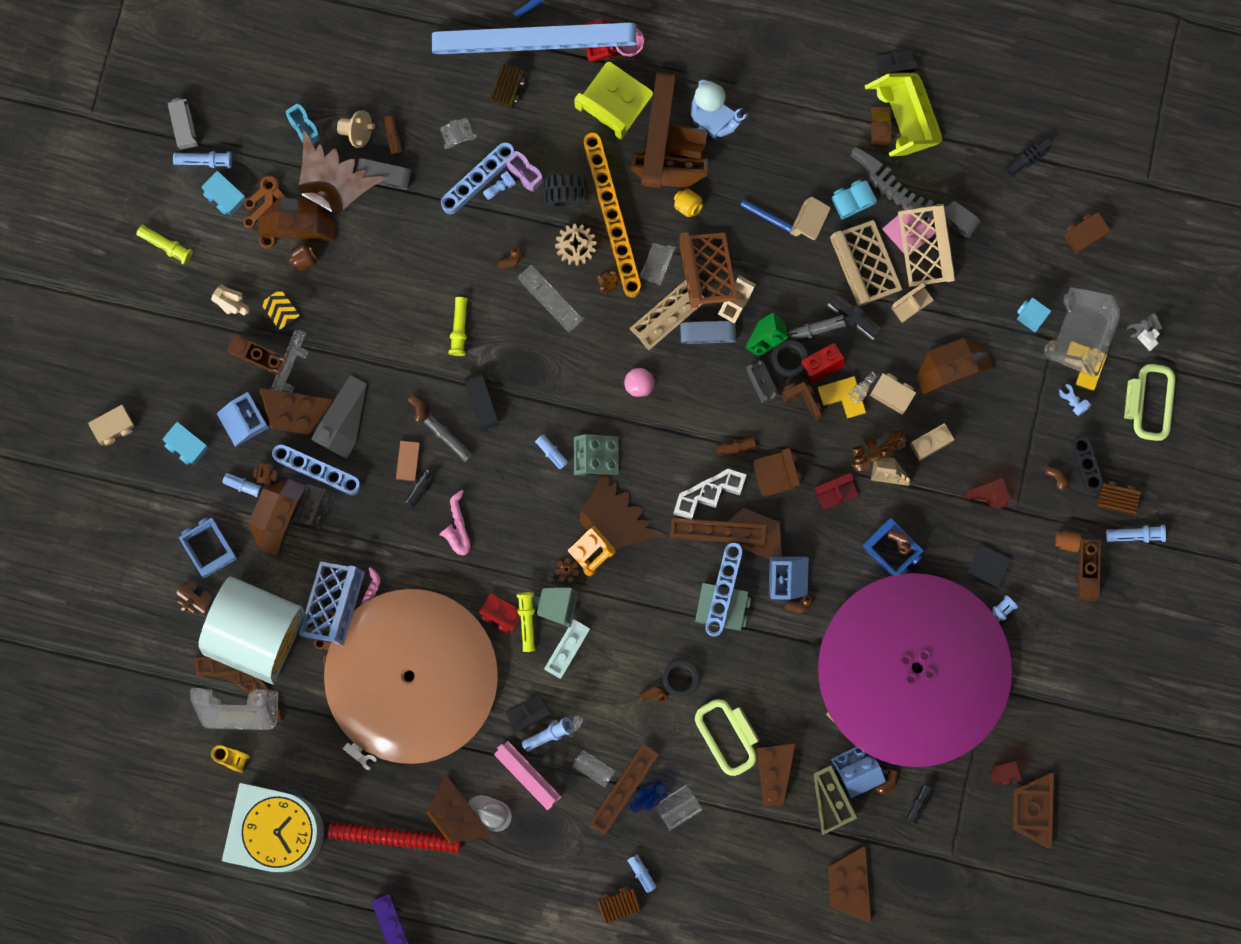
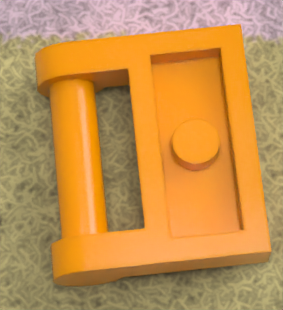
(587, 545)

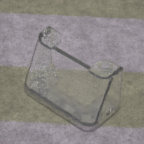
(1085, 331)
(257, 715)

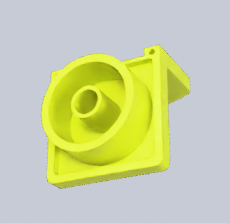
(614, 99)

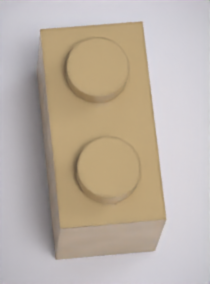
(893, 393)
(112, 425)
(931, 442)

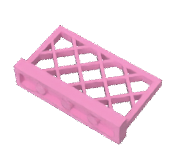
(527, 775)

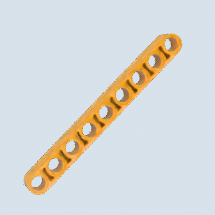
(606, 207)

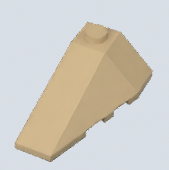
(889, 471)

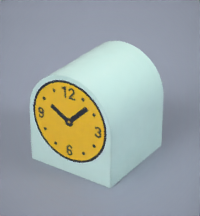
(250, 629)
(272, 831)

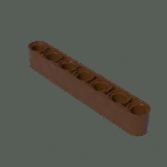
(658, 130)

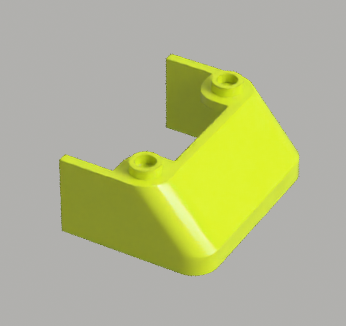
(911, 111)

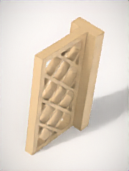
(943, 245)
(850, 267)

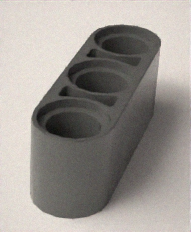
(396, 176)

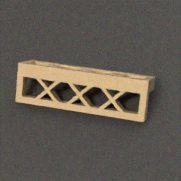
(669, 318)

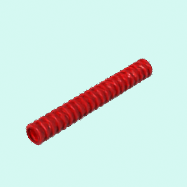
(391, 837)

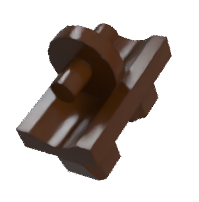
(190, 600)

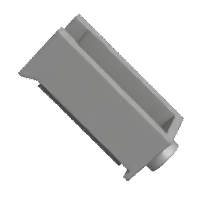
(182, 124)

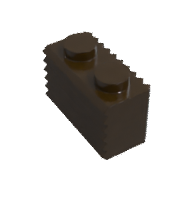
(507, 86)

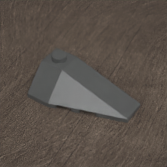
(341, 422)

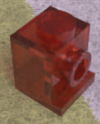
(1005, 773)

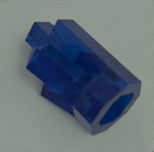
(648, 797)

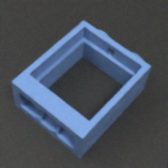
(219, 563)

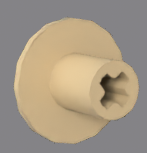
(357, 128)

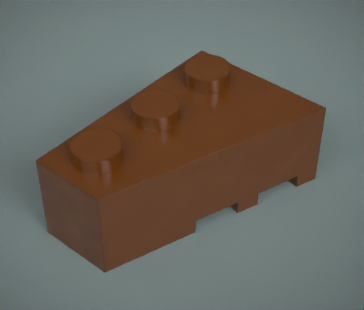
(774, 772)

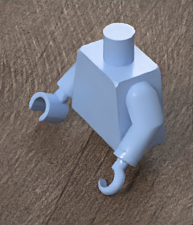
(717, 122)

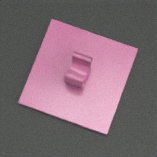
(893, 230)

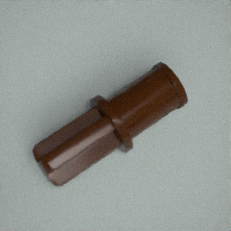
(392, 134)

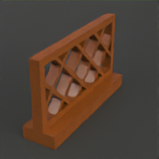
(692, 274)

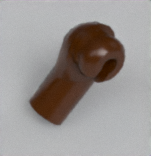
(512, 260)
(420, 408)
(1060, 476)
(800, 606)
(890, 783)

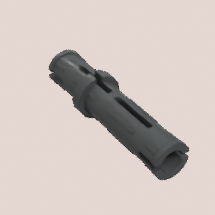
(809, 330)
(446, 436)

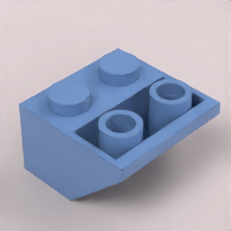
(242, 419)
(788, 577)
(858, 771)

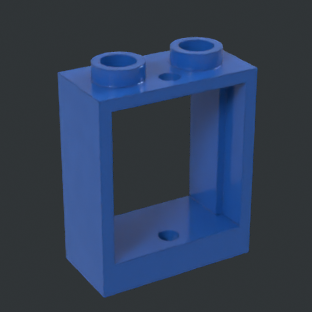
(891, 524)

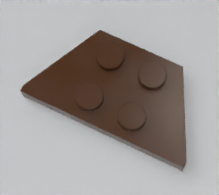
(292, 410)
(773, 539)
(1035, 810)
(454, 815)
(850, 885)

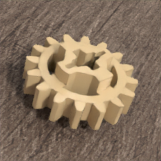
(568, 244)

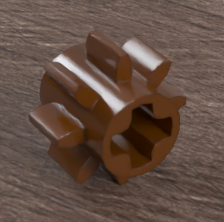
(265, 474)

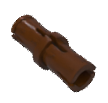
(736, 446)

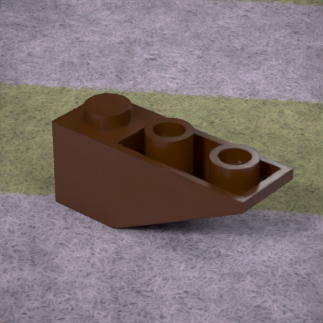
(256, 354)
(1089, 571)

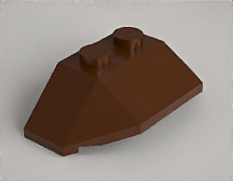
(677, 170)
(297, 220)
(952, 364)
(275, 515)

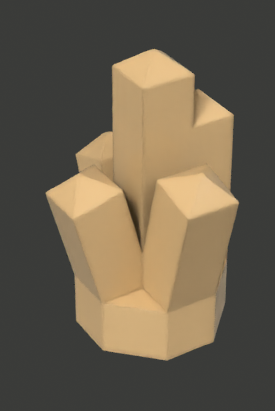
(229, 300)

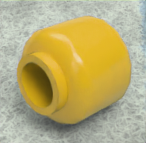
(688, 203)

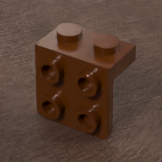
(793, 391)
(777, 473)

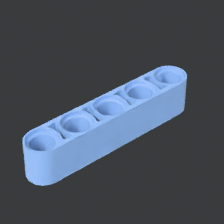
(475, 187)
(323, 476)
(723, 580)

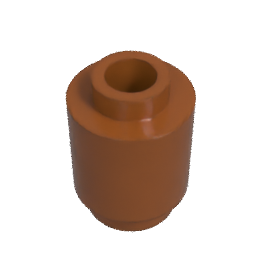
(1068, 541)

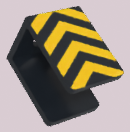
(281, 311)

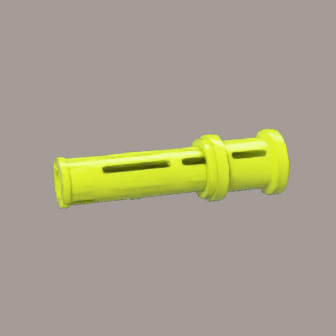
(172, 248)
(458, 335)
(526, 611)

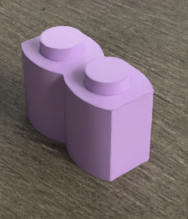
(520, 168)

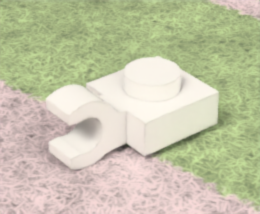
(1149, 338)
(355, 751)

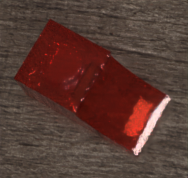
(993, 493)

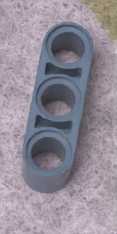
(708, 332)

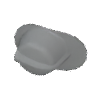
(492, 812)

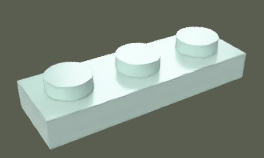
(567, 649)

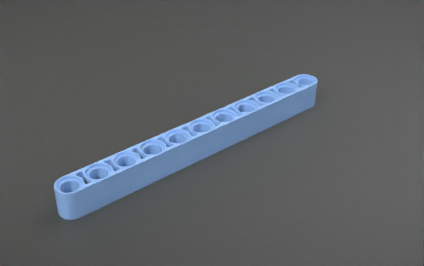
(534, 38)

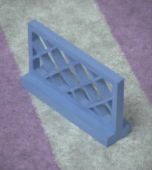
(344, 604)

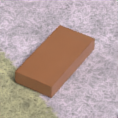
(407, 461)

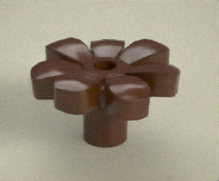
(607, 281)
(566, 574)

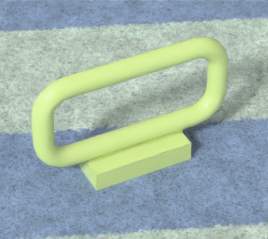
(1135, 401)
(743, 729)

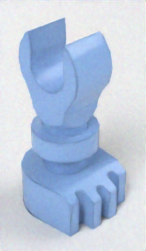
(493, 190)
(1080, 407)

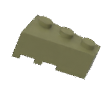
(833, 800)

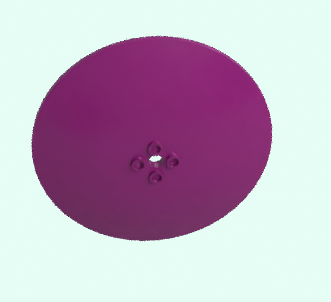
(871, 680)

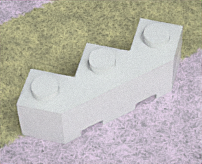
(708, 492)

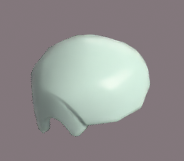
(710, 96)

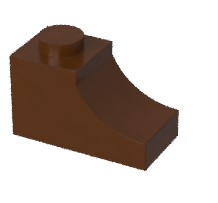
(880, 126)

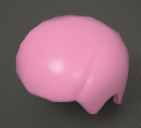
(633, 49)
(639, 382)

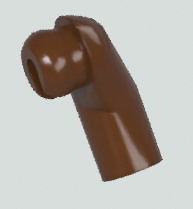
(902, 540)
(655, 693)

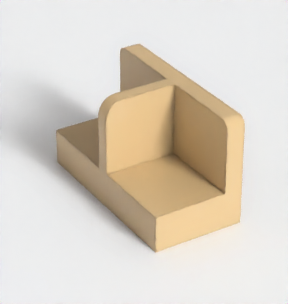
(810, 218)
(912, 303)

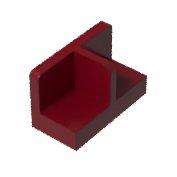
(836, 491)

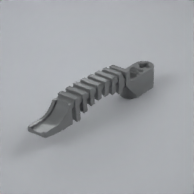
(956, 215)

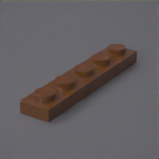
(718, 531)
(624, 789)

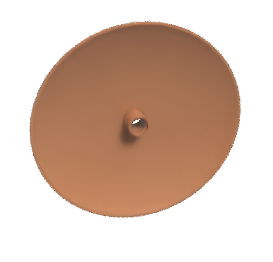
(450, 686)

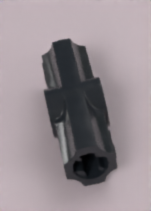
(855, 317)

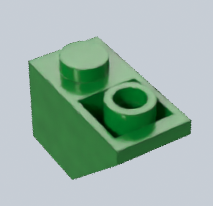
(767, 334)

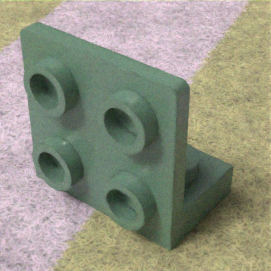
(596, 455)

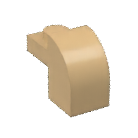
(732, 309)

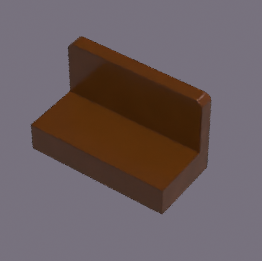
(686, 141)

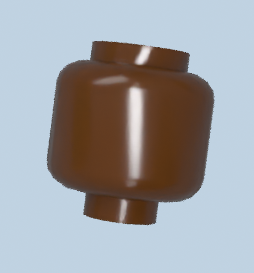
(303, 256)

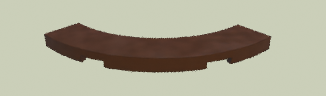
(209, 667)

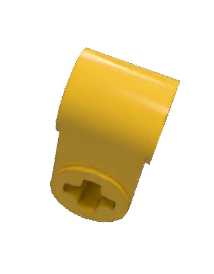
(231, 758)

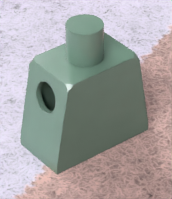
(556, 605)

